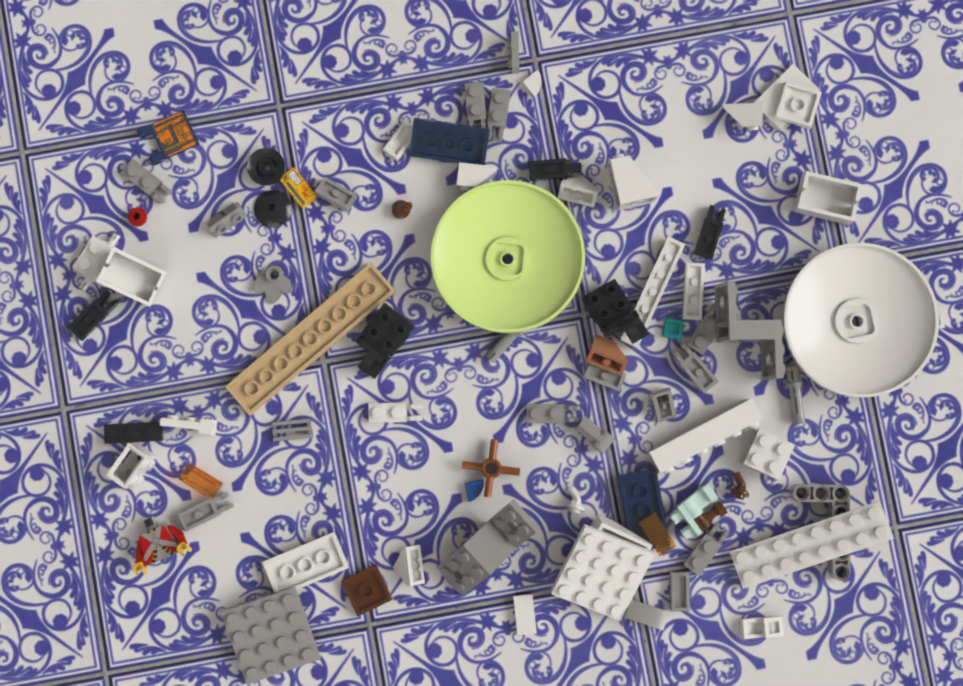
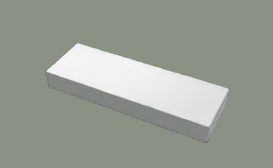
(693, 291)

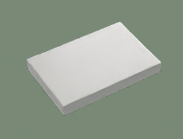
(772, 94)

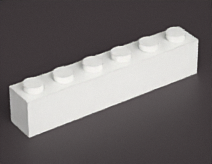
(704, 436)

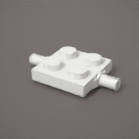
(93, 259)

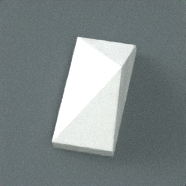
(578, 191)
(410, 565)

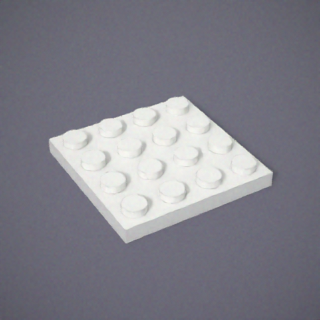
(602, 572)

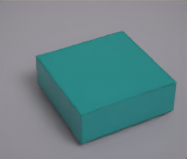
(672, 328)

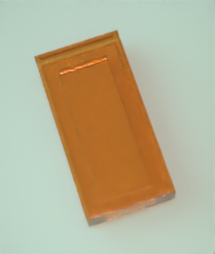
(200, 481)
(657, 534)

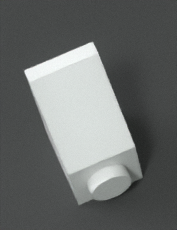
(746, 114)
(473, 175)

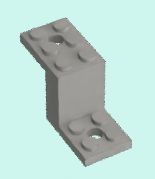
(766, 332)
(488, 547)

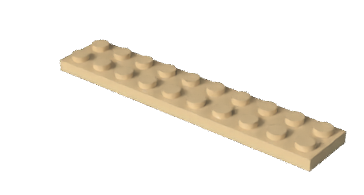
(310, 339)

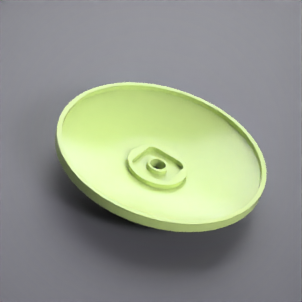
(512, 221)

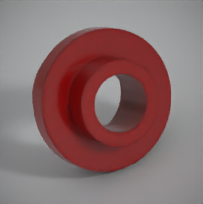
(143, 217)

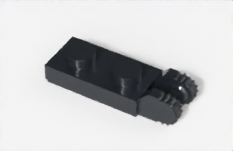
(709, 234)
(92, 316)

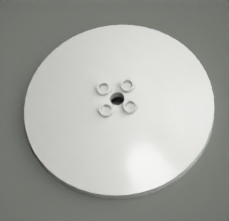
(894, 311)

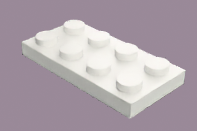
(306, 563)

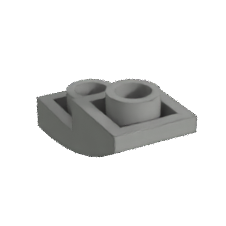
(646, 615)

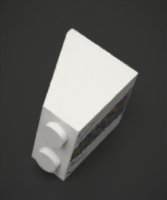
(629, 183)

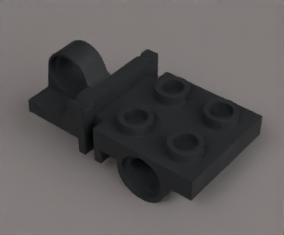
(614, 312)
(382, 337)

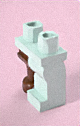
(691, 511)

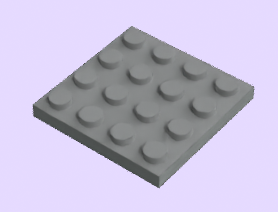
(270, 634)

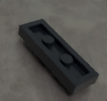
(133, 432)

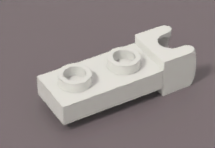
(204, 426)

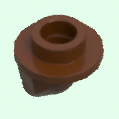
(401, 209)
(739, 491)

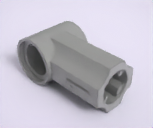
(598, 437)

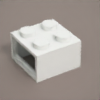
(767, 454)
(132, 462)

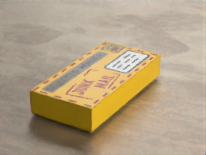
(298, 188)

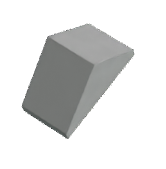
(663, 404)

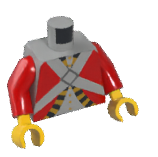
(158, 544)

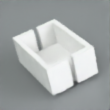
(827, 198)
(131, 276)

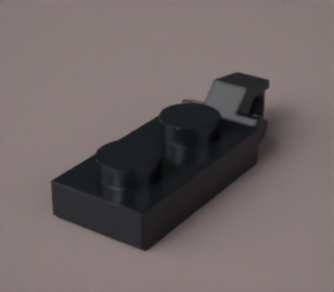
(552, 169)

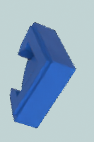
(474, 489)

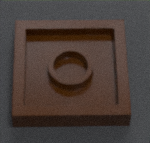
(367, 590)

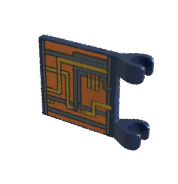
(172, 136)

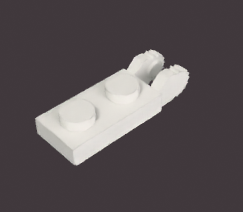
(392, 412)

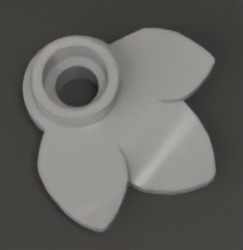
(272, 286)

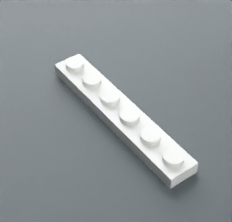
(656, 283)

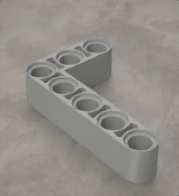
(833, 503)

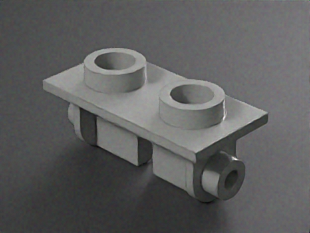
(233, 215)

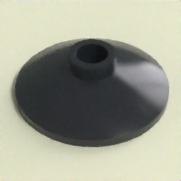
(259, 160)
(279, 215)

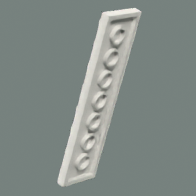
(811, 544)

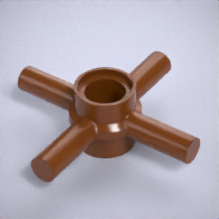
(492, 459)

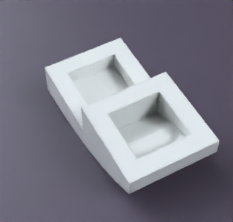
(761, 627)

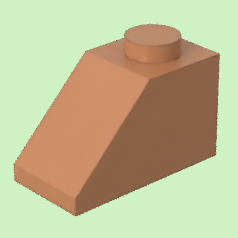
(607, 355)

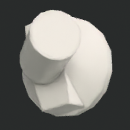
(576, 505)

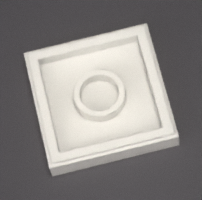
(797, 105)

